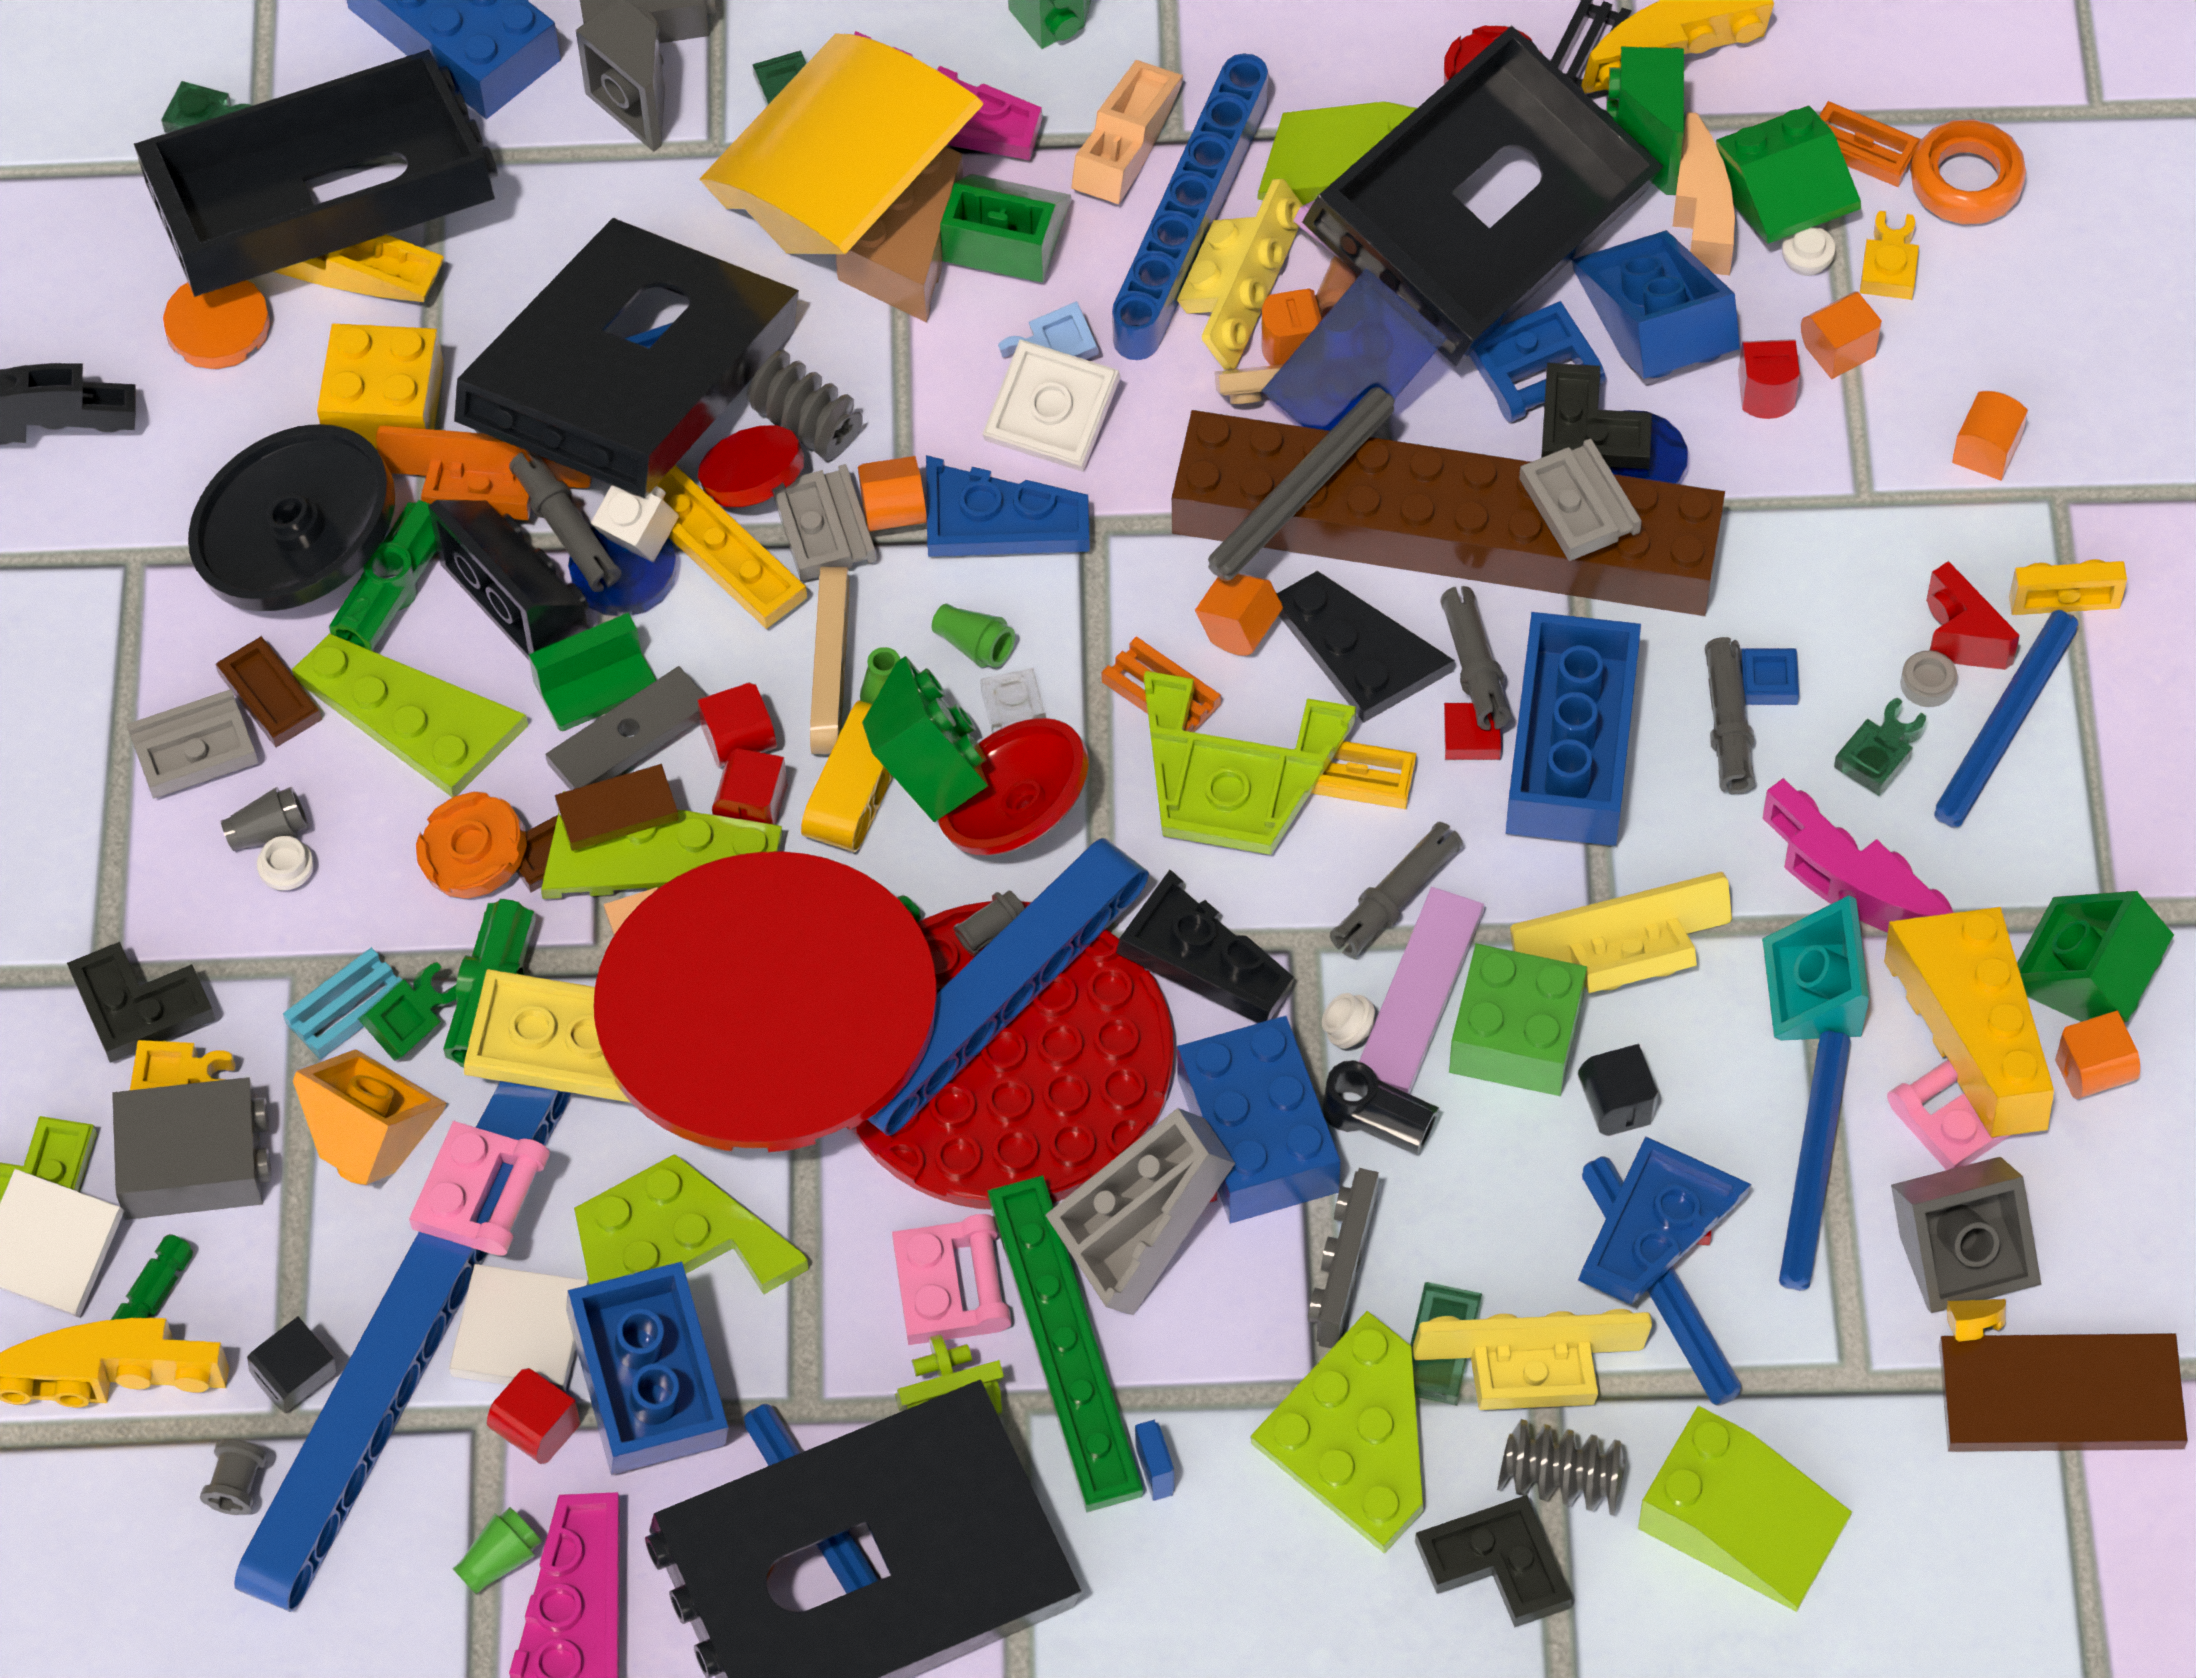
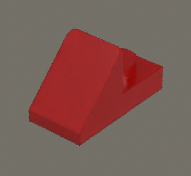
(1971, 627)

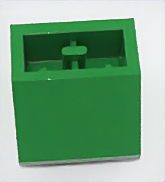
(1002, 226)
(925, 741)

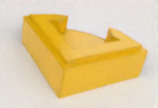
(1970, 1317)

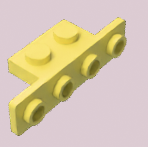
(1239, 270)
(1630, 934)
(1533, 1358)

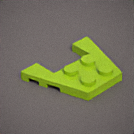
(1234, 788)
(677, 1217)

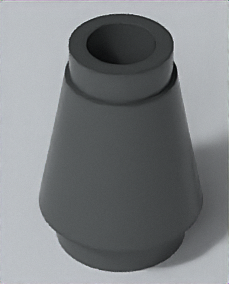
(265, 818)

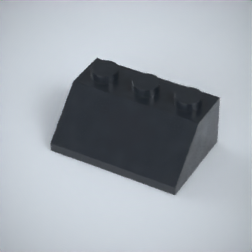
(505, 575)

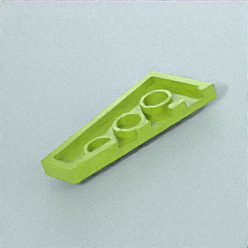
(415, 716)
(652, 855)

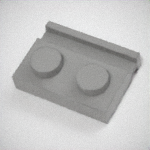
(1579, 499)
(823, 522)
(192, 743)

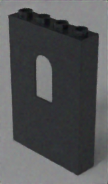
(237, 187)
(1422, 242)
(609, 403)
(947, 1515)

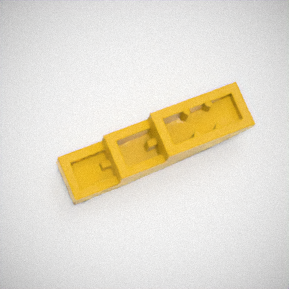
(374, 268)

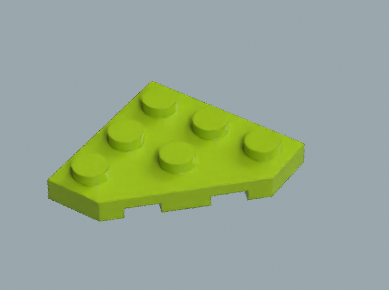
(1354, 1433)

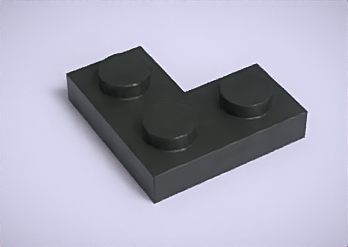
(1574, 416)
(130, 1012)
(1498, 1543)

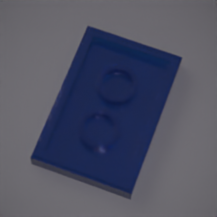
(1359, 345)

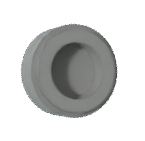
(1928, 678)

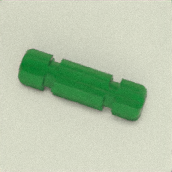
(156, 1279)

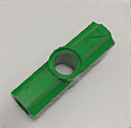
(376, 599)
(499, 947)

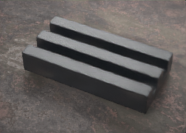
(1601, 15)

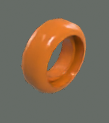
(1961, 205)

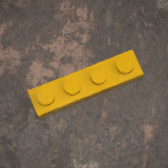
(729, 552)

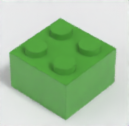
(1517, 1019)

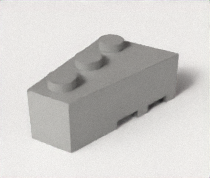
(1142, 1207)

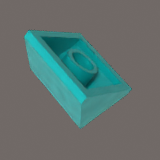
(1818, 974)

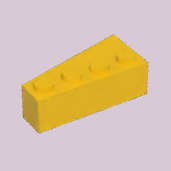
(1974, 1002)

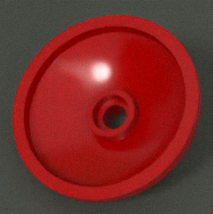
(1032, 782)

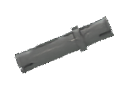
(553, 502)
(1480, 673)
(1731, 733)
(1381, 905)

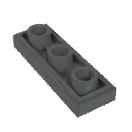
(649, 717)
(1343, 1257)

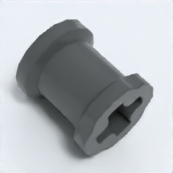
(233, 1476)

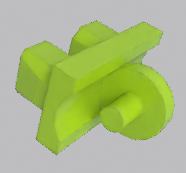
(942, 1362)

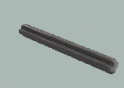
(1301, 484)

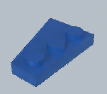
(995, 516)
(1657, 1219)

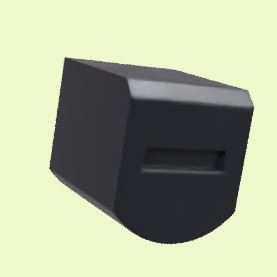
(1619, 1090)
(291, 1365)

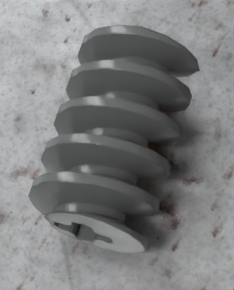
(804, 406)
(1563, 1466)

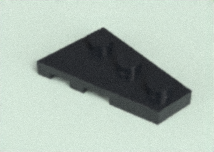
(1359, 647)
(1198, 952)

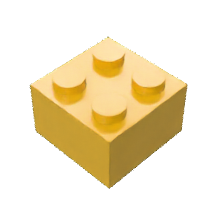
(380, 378)

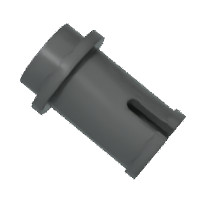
(987, 923)

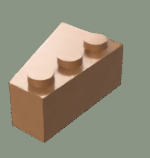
(902, 250)

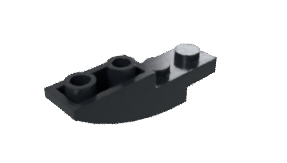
(59, 398)

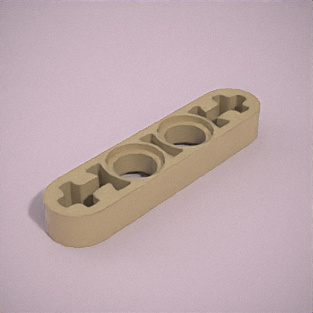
(829, 659)

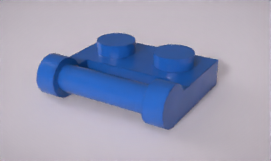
(1526, 348)

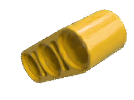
(847, 788)

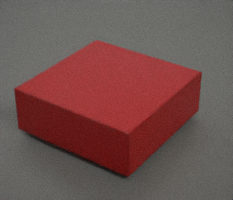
(1465, 738)

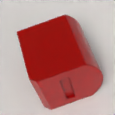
(1768, 377)
(736, 721)
(751, 787)
(534, 1416)

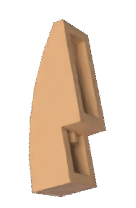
(1125, 131)
(1705, 198)

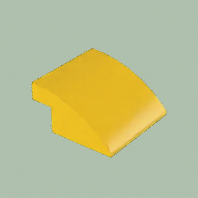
(840, 144)

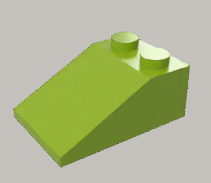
(1325, 142)
(1742, 1510)

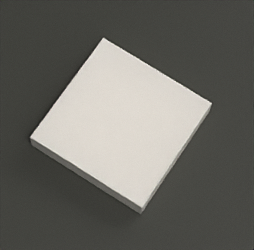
(1051, 405)
(53, 1241)
(515, 1324)

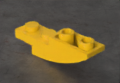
(1678, 24)
(83, 1359)

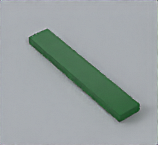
(1065, 1345)

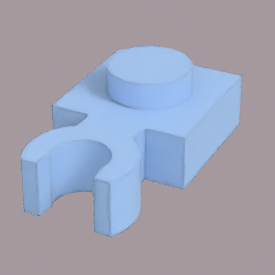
(1059, 330)

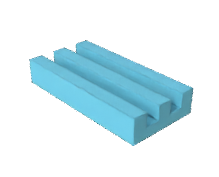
(337, 998)

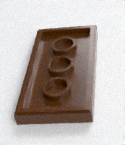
(2063, 1392)

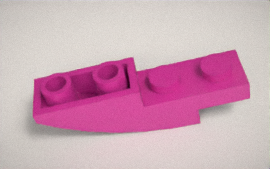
(1833, 867)

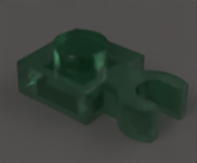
(196, 104)
(1877, 752)

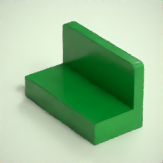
(590, 672)

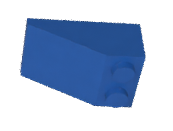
(1659, 304)

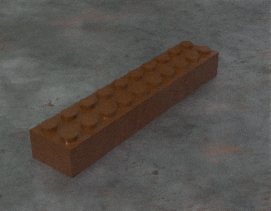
(1443, 515)

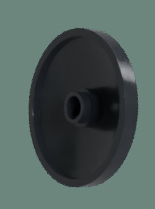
(291, 517)

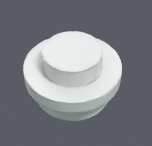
(1809, 251)
(284, 863)
(1348, 1020)

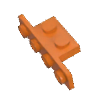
(464, 467)

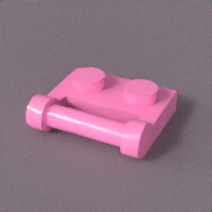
(1951, 1133)
(463, 1181)
(931, 1282)

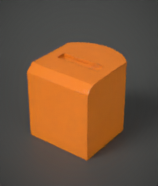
(1287, 323)
(1842, 334)
(1990, 434)
(892, 493)
(1238, 612)
(2097, 1055)

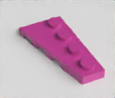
(1001, 125)
(576, 1600)

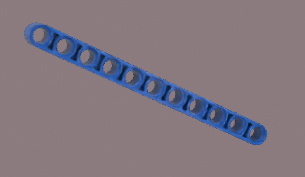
(379, 1380)

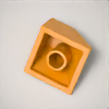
(364, 1115)

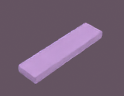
(1421, 987)

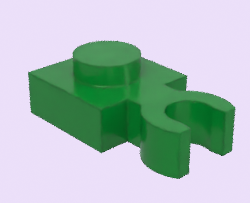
(405, 1013)

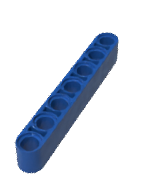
(1190, 206)
(1017, 969)

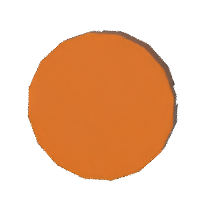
(218, 325)
(471, 845)

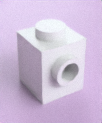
(636, 521)

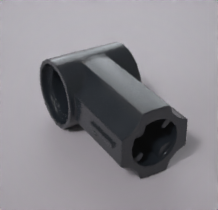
(1381, 1111)

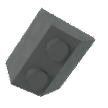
(625, 68)
(1967, 1232)

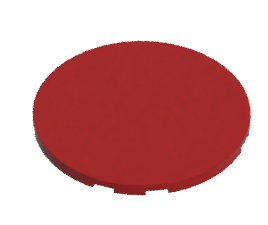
(765, 1001)
(1050, 1092)

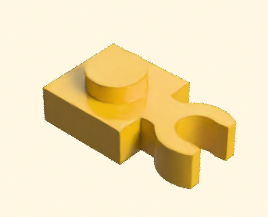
(1890, 260)
(175, 1064)

